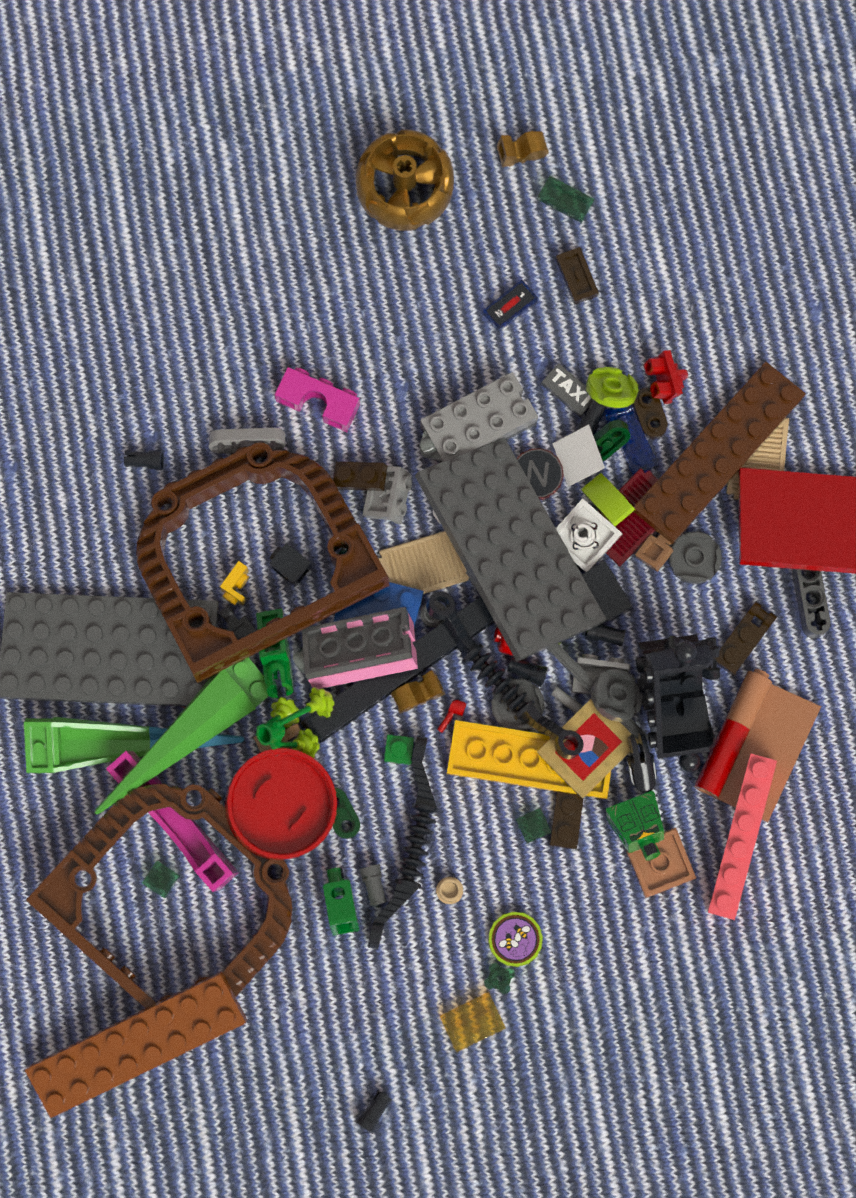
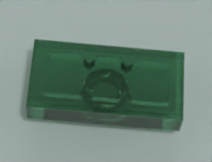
(565, 199)

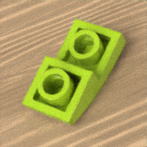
(607, 499)

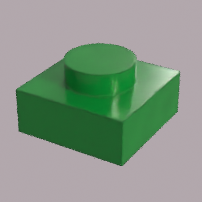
(399, 750)

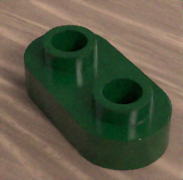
(611, 438)
(345, 813)

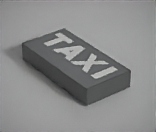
(568, 390)

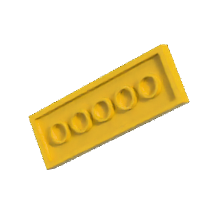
(507, 758)

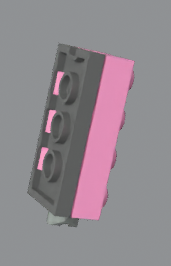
(358, 648)

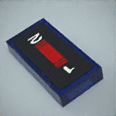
(510, 305)

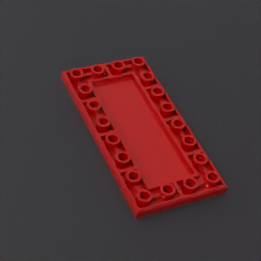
(797, 520)

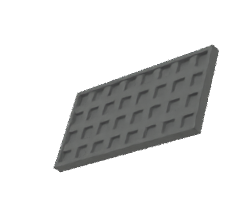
(510, 548)
(94, 650)

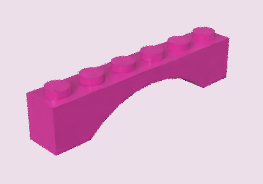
(196, 846)

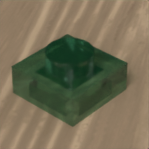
(533, 826)
(161, 879)

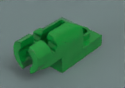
(275, 658)

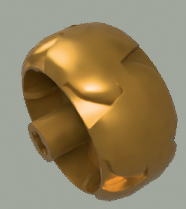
(383, 156)

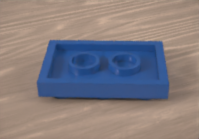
(389, 598)

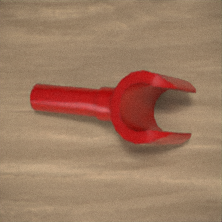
(457, 707)

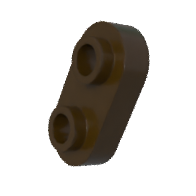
(650, 412)

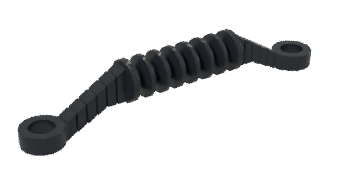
(471, 652)
(407, 886)

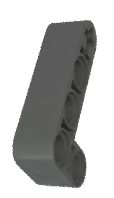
(816, 587)

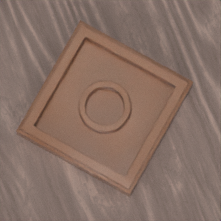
(666, 870)

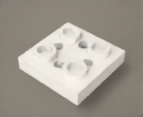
(583, 516)

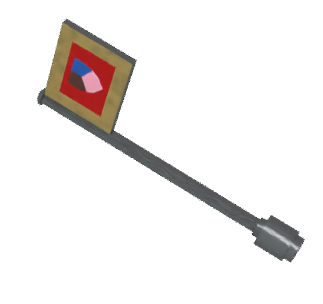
(603, 739)

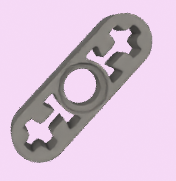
(230, 440)

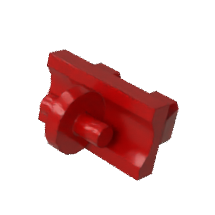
(669, 377)

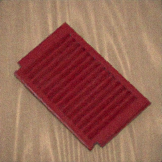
(633, 528)

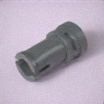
(372, 878)

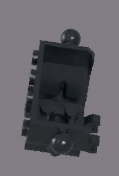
(675, 697)

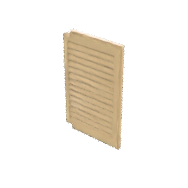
(768, 457)
(424, 563)

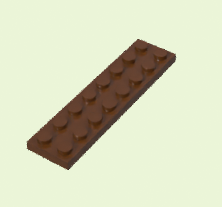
(718, 452)

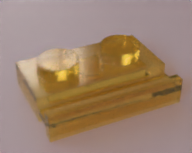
(472, 1022)

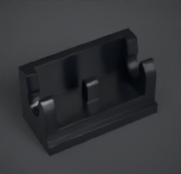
(607, 591)

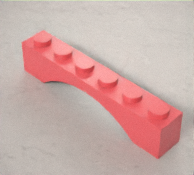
(742, 836)

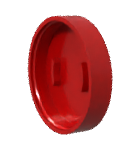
(281, 804)

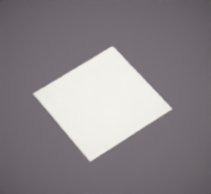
(578, 455)

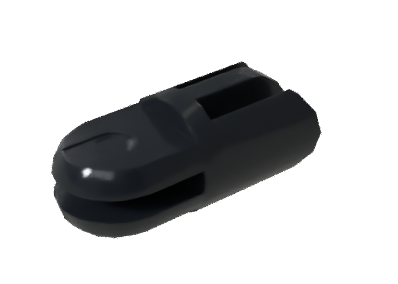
(641, 764)

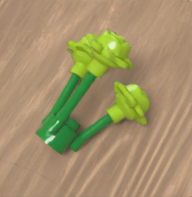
(286, 714)

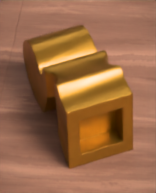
(527, 147)
(418, 693)

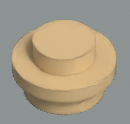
(449, 890)

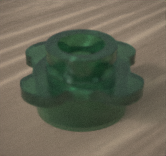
(495, 971)

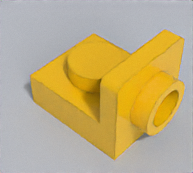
(236, 579)

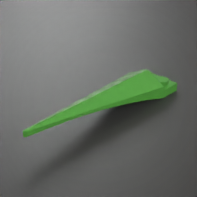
(216, 707)

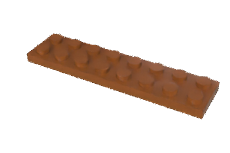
(136, 1044)

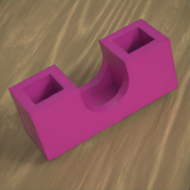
(299, 387)

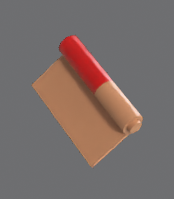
(760, 723)

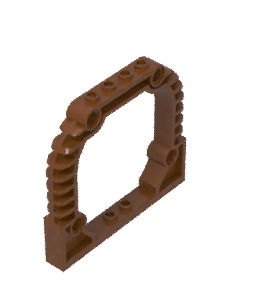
(213, 649)
(61, 897)

